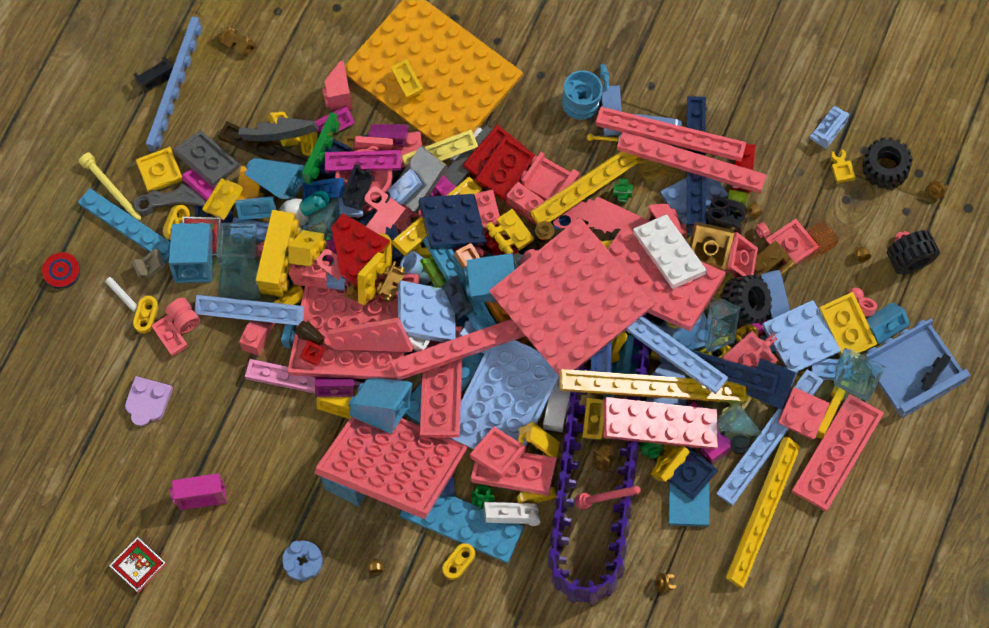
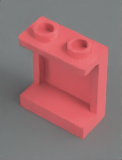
(546, 177)

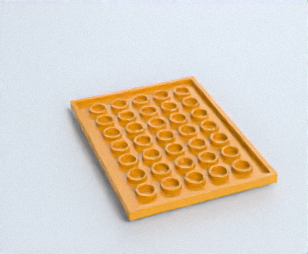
(456, 70)

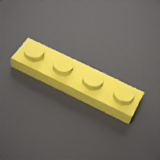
(449, 147)

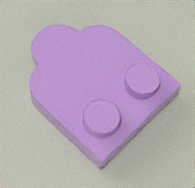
(147, 400)

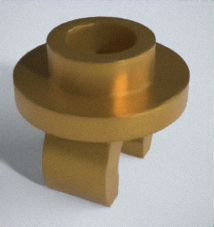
(937, 189)
(544, 230)
(662, 582)

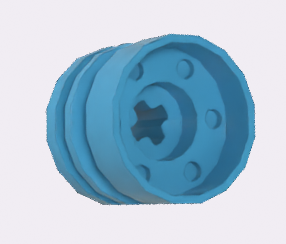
(582, 95)

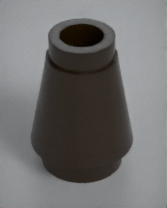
(308, 332)

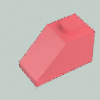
(256, 336)

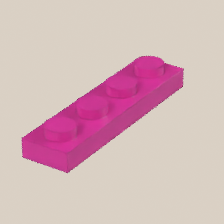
(366, 159)

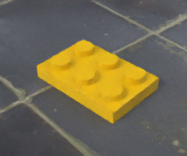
(848, 324)

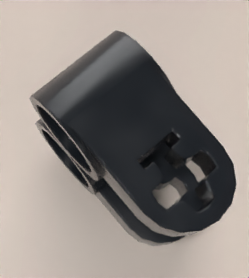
(722, 213)

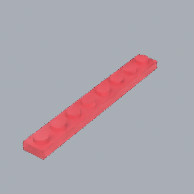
(671, 134)
(691, 162)
(456, 349)

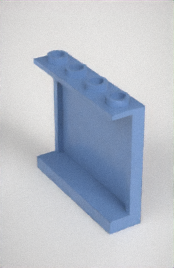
(908, 361)

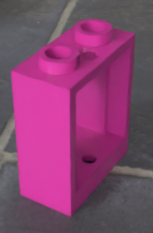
(198, 492)

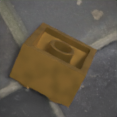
(712, 244)

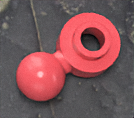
(867, 305)

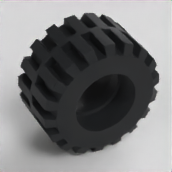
(894, 151)
(913, 252)
(751, 296)

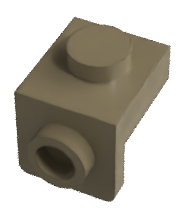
(149, 265)

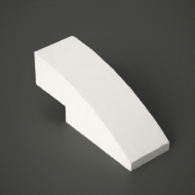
(556, 410)

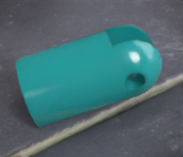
(314, 203)

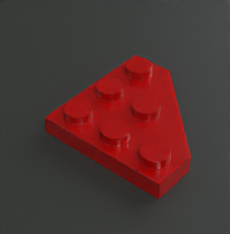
(355, 246)

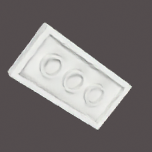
(669, 251)

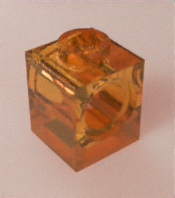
(824, 237)

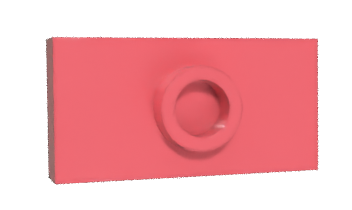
(372, 143)

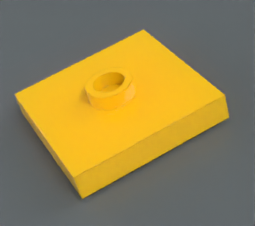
(159, 169)

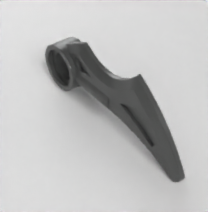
(182, 195)

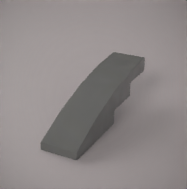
(284, 129)

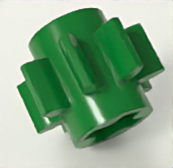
(623, 190)
(650, 449)
(481, 495)

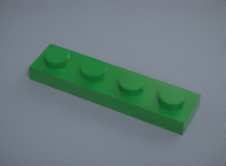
(324, 142)

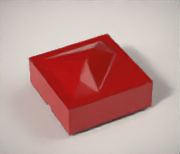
(312, 353)

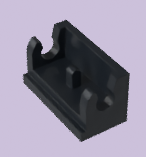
(154, 76)
(357, 187)

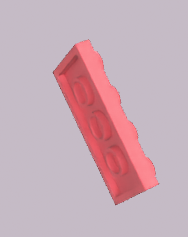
(529, 474)

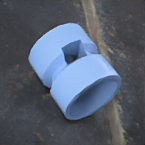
(412, 265)

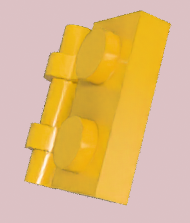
(514, 229)

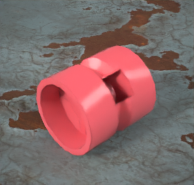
(182, 315)

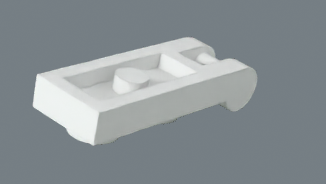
(511, 513)

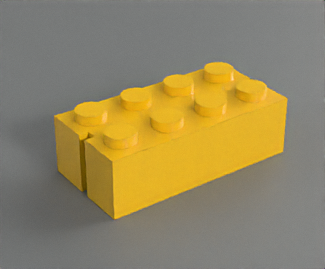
(274, 261)

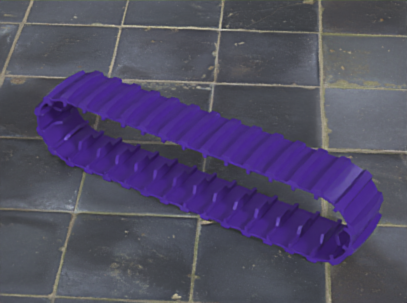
(558, 577)

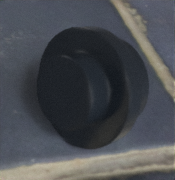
(740, 444)

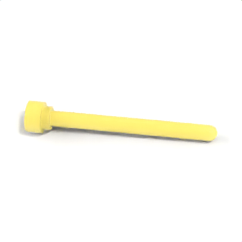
(88, 161)

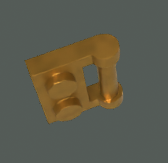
(771, 257)

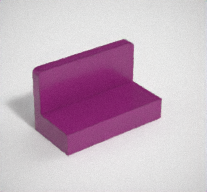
(397, 132)
(334, 387)

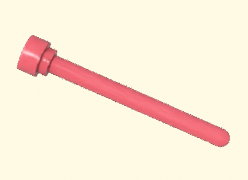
(584, 500)

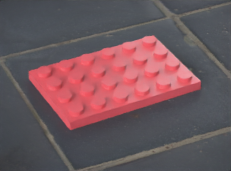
(678, 305)

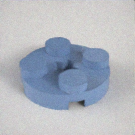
(307, 570)

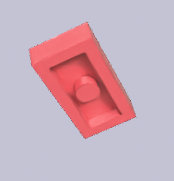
(169, 336)

